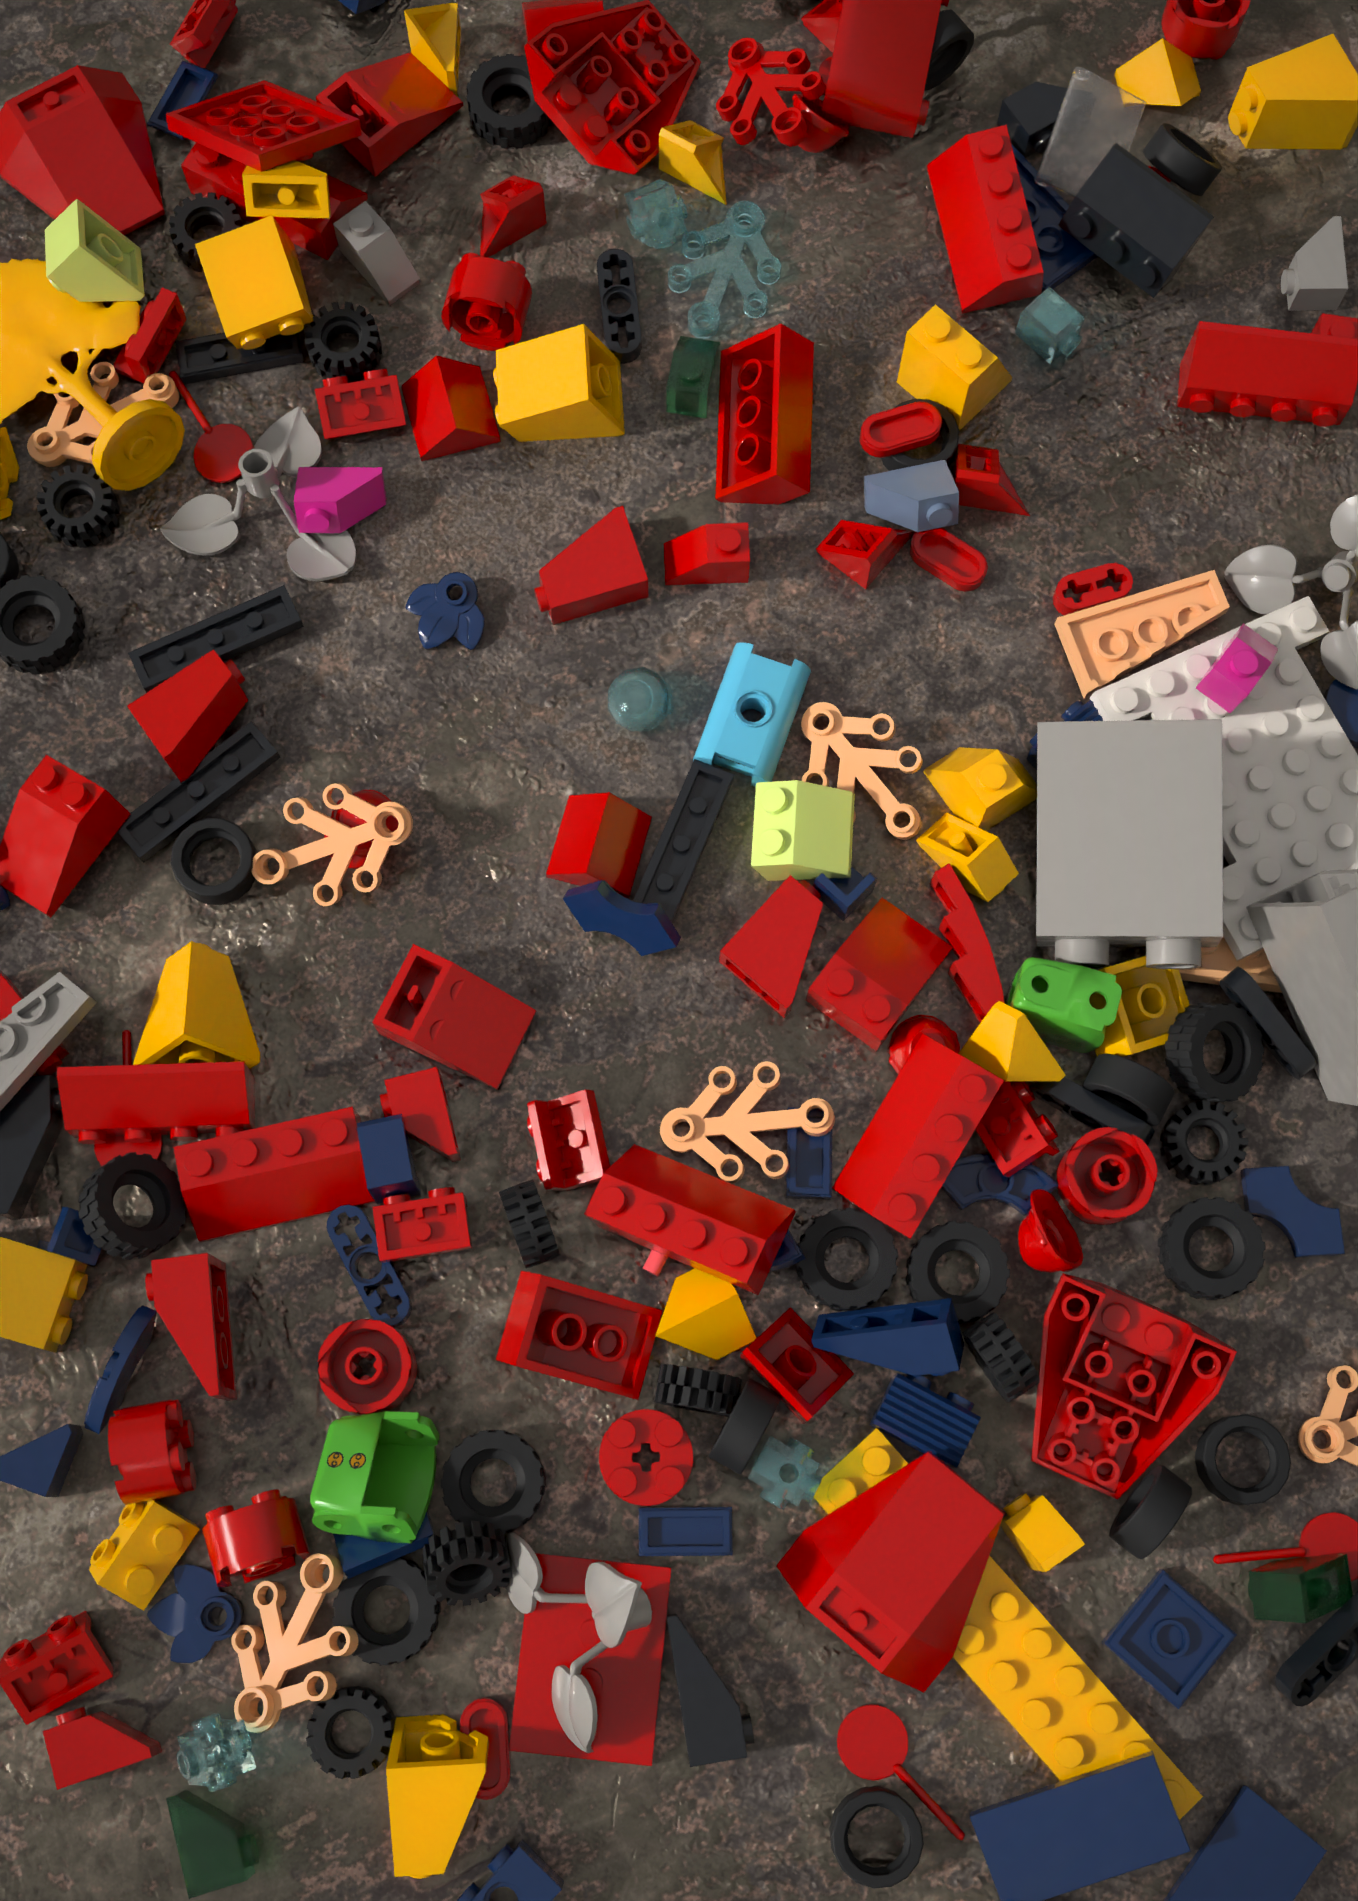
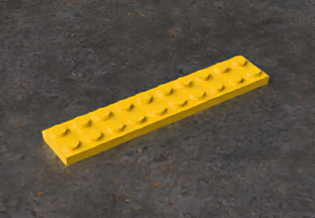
(1022, 1659)

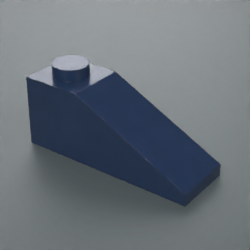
(901, 1337)

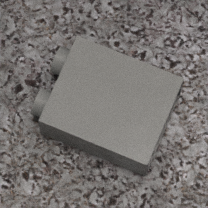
(1130, 839)
(1314, 956)

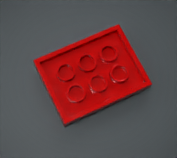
(264, 125)
(621, 1677)

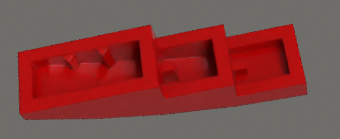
(975, 969)

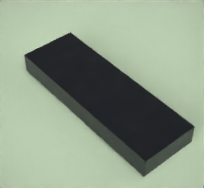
(217, 357)

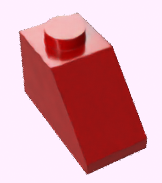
(709, 555)
(424, 1110)
(93, 1746)

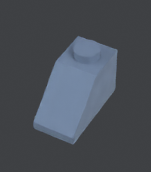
(914, 496)

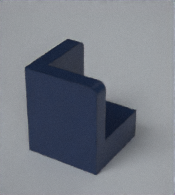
(844, 894)
(71, 1239)

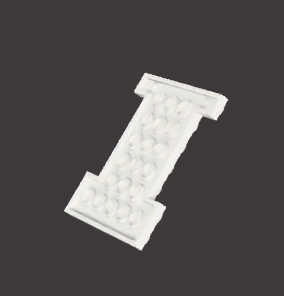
(1283, 763)

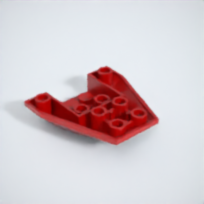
(612, 82)
(84, 142)
(1117, 1383)
(898, 1568)

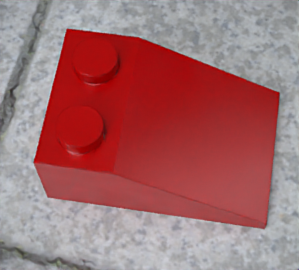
(55, 834)
(877, 973)
(194, 1306)
(579, 1334)

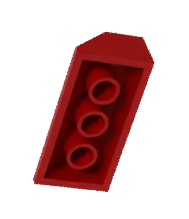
(219, 174)
(985, 221)
(1269, 373)
(765, 418)
(156, 1100)
(917, 1135)
(272, 1174)
(691, 1217)

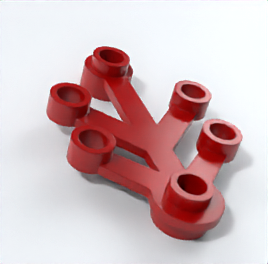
(747, 60)

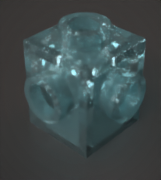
(656, 214)
(767, 1468)
(215, 1752)

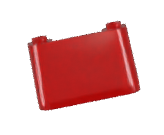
(882, 65)

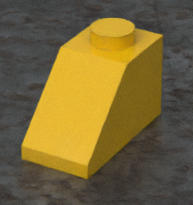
(286, 191)
(972, 853)
(1039, 1532)

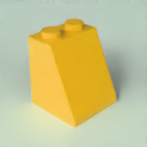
(1298, 100)
(255, 283)
(950, 367)
(559, 388)
(37, 1294)

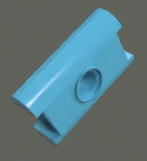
(757, 685)

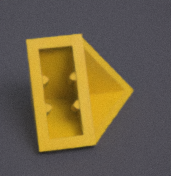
(436, 40)
(1160, 75)
(693, 157)
(1011, 1047)
(705, 1316)

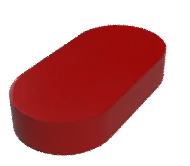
(900, 429)
(949, 559)
(492, 1720)

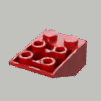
(396, 107)
(453, 1017)

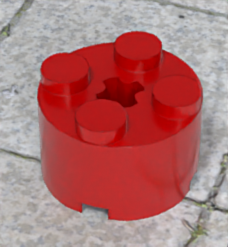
(1203, 26)
(487, 302)
(1106, 1151)
(340, 1369)
(625, 1439)
(151, 1451)
(255, 1538)

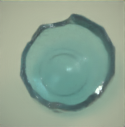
(640, 699)

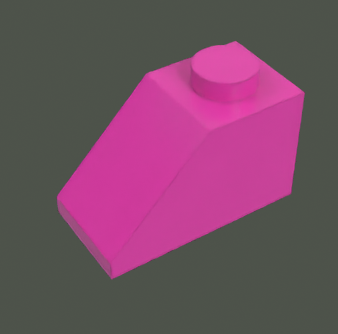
(337, 497)
(1237, 668)

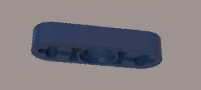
(343, 1242)

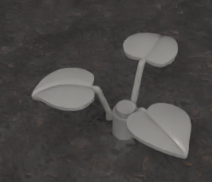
(207, 521)
(1266, 579)
(616, 1607)

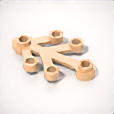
(64, 438)
(856, 761)
(340, 842)
(739, 1124)
(1328, 1423)
(286, 1647)

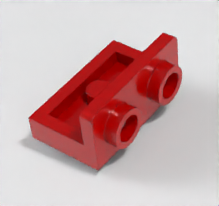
(568, 1140)

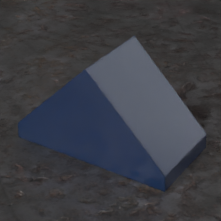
(387, 1158)
(42, 1463)

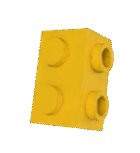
(141, 1551)

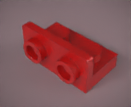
(203, 30)
(158, 330)
(360, 405)
(1014, 1129)
(421, 1226)
(53, 1667)

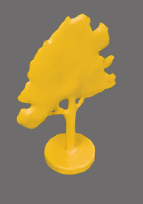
(46, 324)

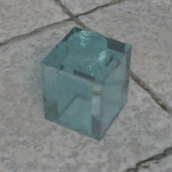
(1050, 326)

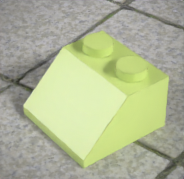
(92, 258)
(802, 830)

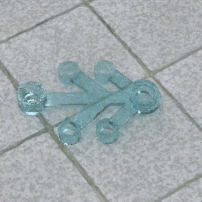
(726, 264)

